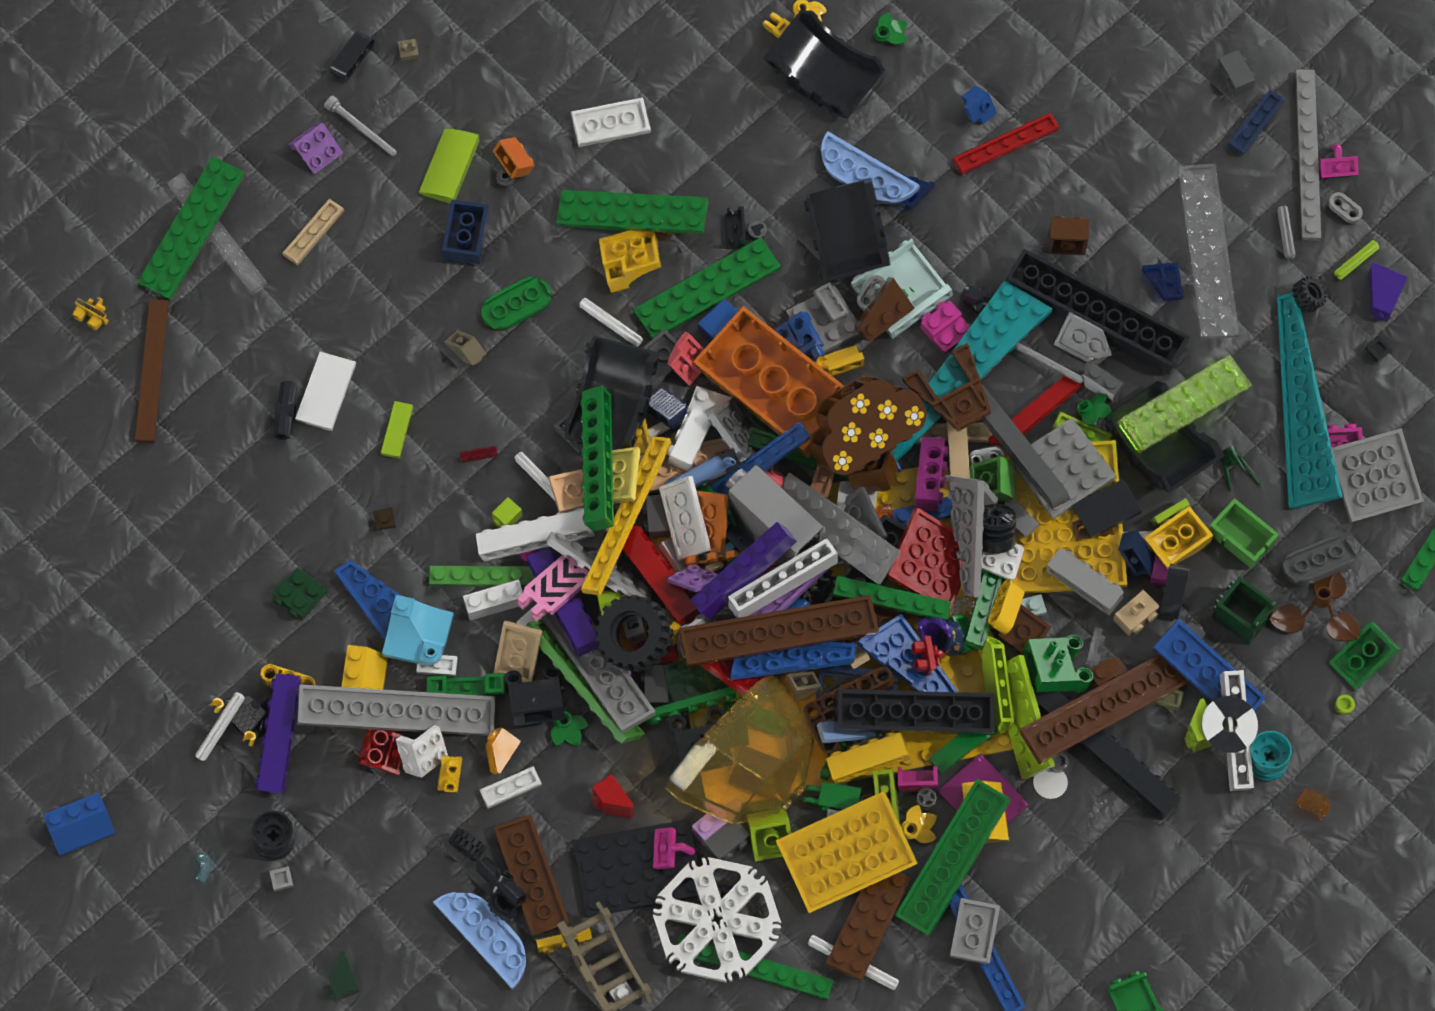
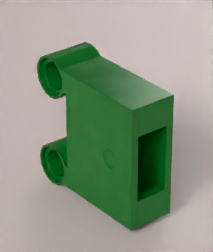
(1052, 666)

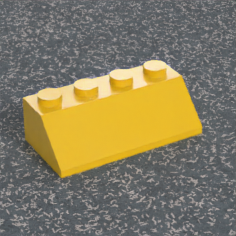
(364, 668)

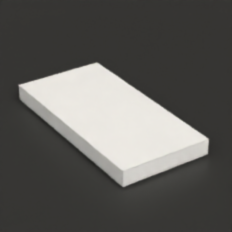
(610, 122)
(325, 391)
(685, 518)

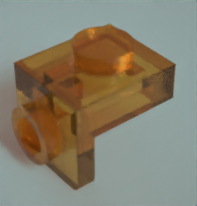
(1314, 802)

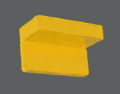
(844, 360)

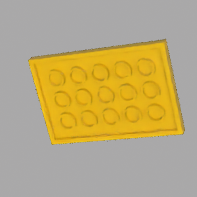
(846, 852)

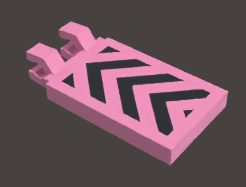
(553, 587)

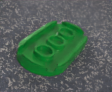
(516, 303)

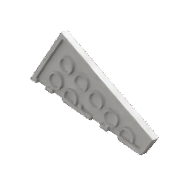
(967, 525)
(618, 581)

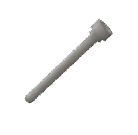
(333, 104)
(1049, 363)

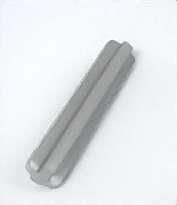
(1286, 232)

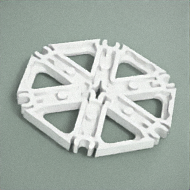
(703, 932)

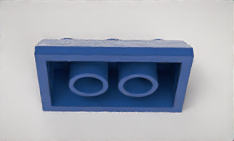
(79, 824)

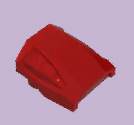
(381, 751)

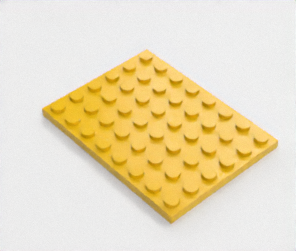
(1052, 535)

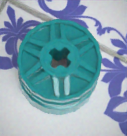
(1276, 748)

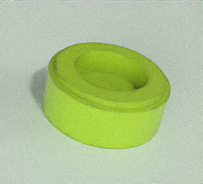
(1344, 704)

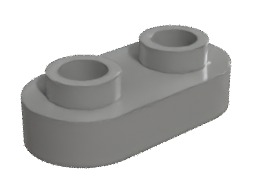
(1346, 207)
(869, 292)
(986, 453)

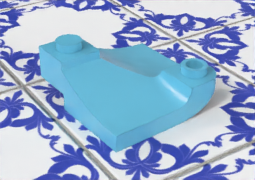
(416, 631)

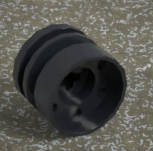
(999, 528)
(273, 824)

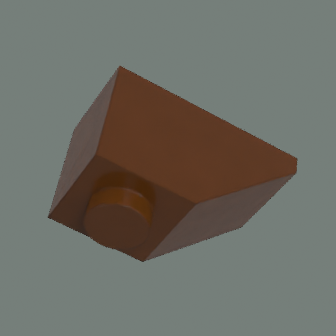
(1107, 671)

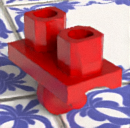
(930, 656)

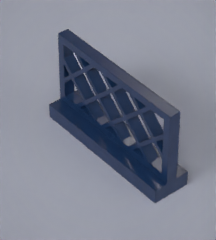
(846, 672)

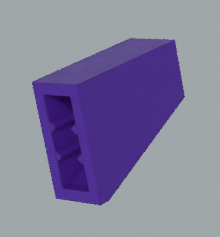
(1384, 290)

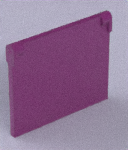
(984, 771)

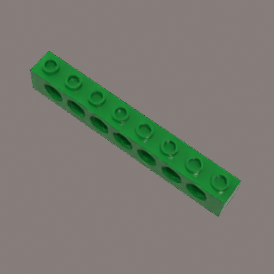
(597, 459)

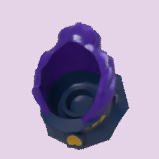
(945, 635)

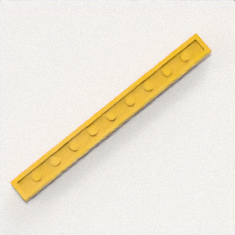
(625, 518)

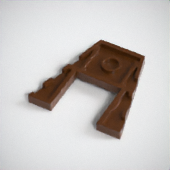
(963, 404)

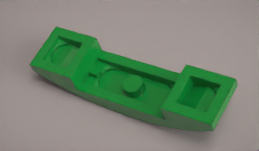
(482, 686)
(957, 749)

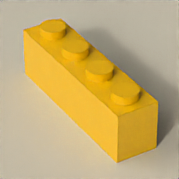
(867, 758)

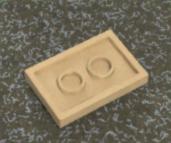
(518, 650)

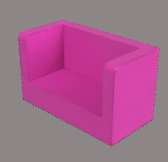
(916, 780)

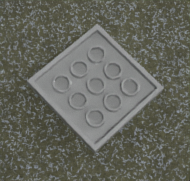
(1074, 464)
(1376, 475)

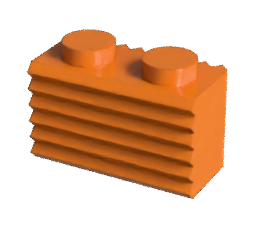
(513, 157)

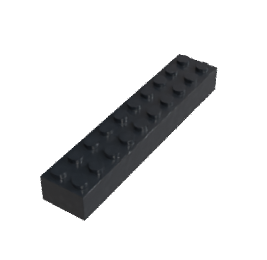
(1121, 322)

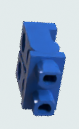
(802, 335)

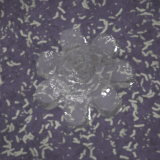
(962, 607)

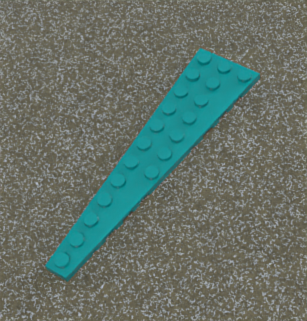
(992, 335)
(1309, 453)

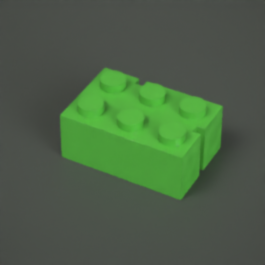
(1243, 533)

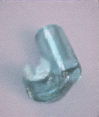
(206, 866)

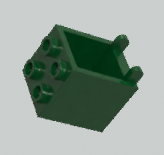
(1250, 612)

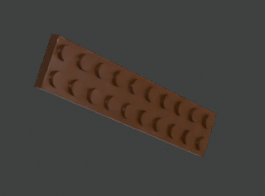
(778, 631)
(1101, 708)

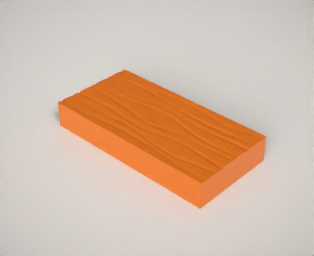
(767, 374)

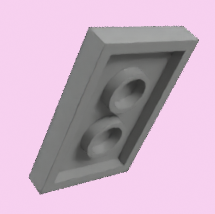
(974, 931)

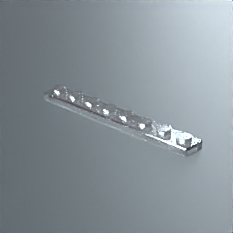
(223, 242)

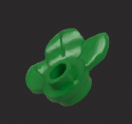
(892, 28)
(1093, 409)
(570, 731)

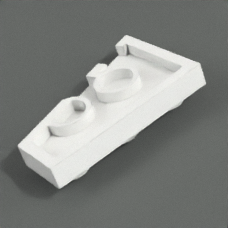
(706, 401)

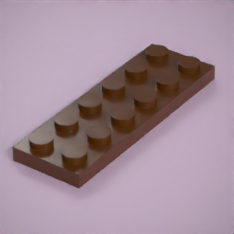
(532, 873)
(867, 926)

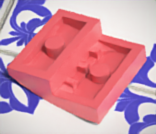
(682, 358)

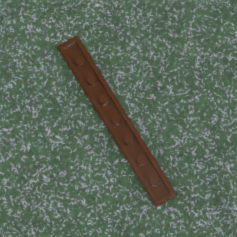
(152, 371)

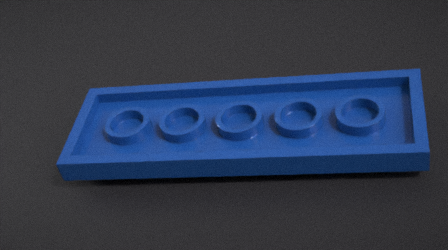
(1199, 663)

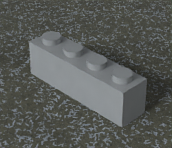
(1085, 581)

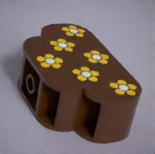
(864, 423)

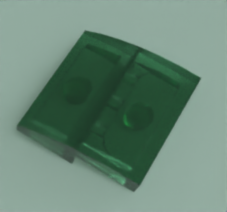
(684, 681)

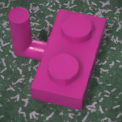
(1339, 165)
(665, 848)

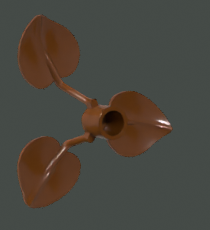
(1340, 628)

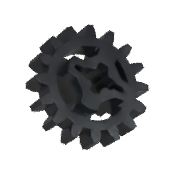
(821, 590)

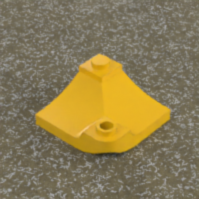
(628, 257)

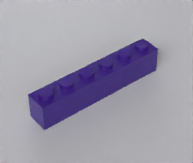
(743, 569)
(570, 616)
(279, 734)

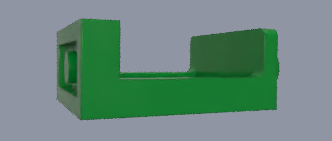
(1133, 994)

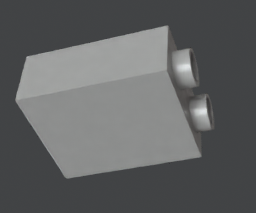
(761, 503)

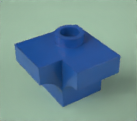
(978, 105)

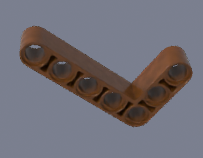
(825, 713)

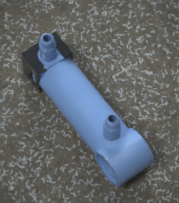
(722, 463)

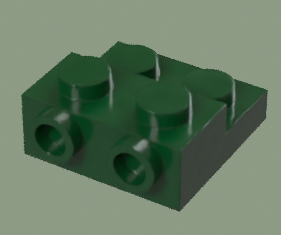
(299, 594)

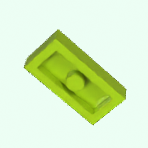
(1174, 510)

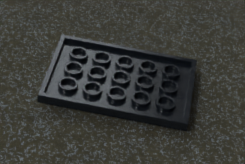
(621, 872)

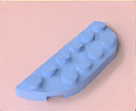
(852, 165)
(486, 934)

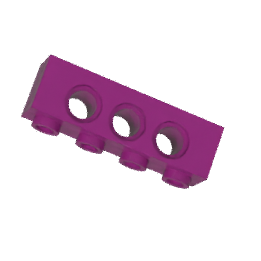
(930, 473)

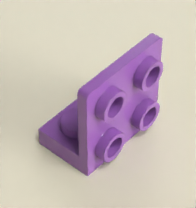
(316, 147)
(692, 578)

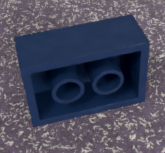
(465, 232)

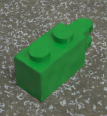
(833, 796)

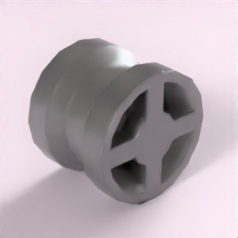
(927, 795)

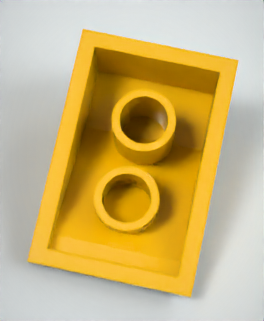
(1179, 537)

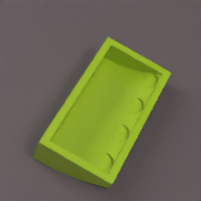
(449, 165)

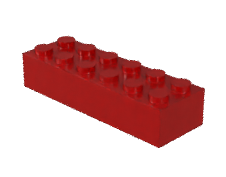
(657, 572)

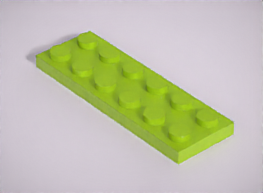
(1024, 712)

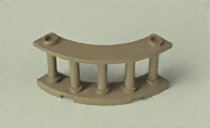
(588, 971)

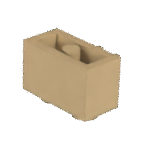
(1136, 613)

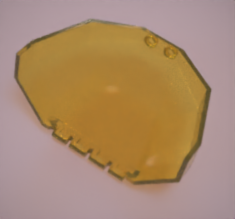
(752, 761)

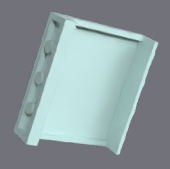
(914, 271)

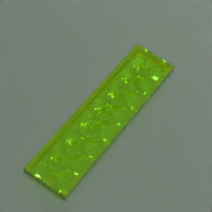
(1184, 403)

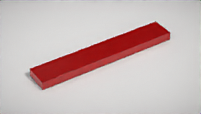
(1006, 143)
(1042, 406)

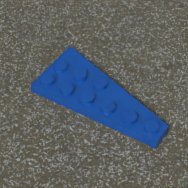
(370, 594)
(894, 651)
(794, 660)

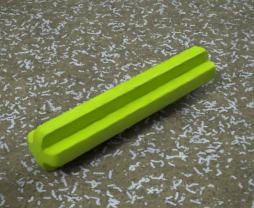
(1356, 260)

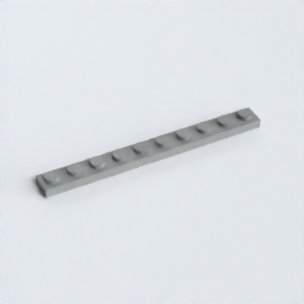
(1308, 155)

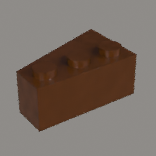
(884, 311)

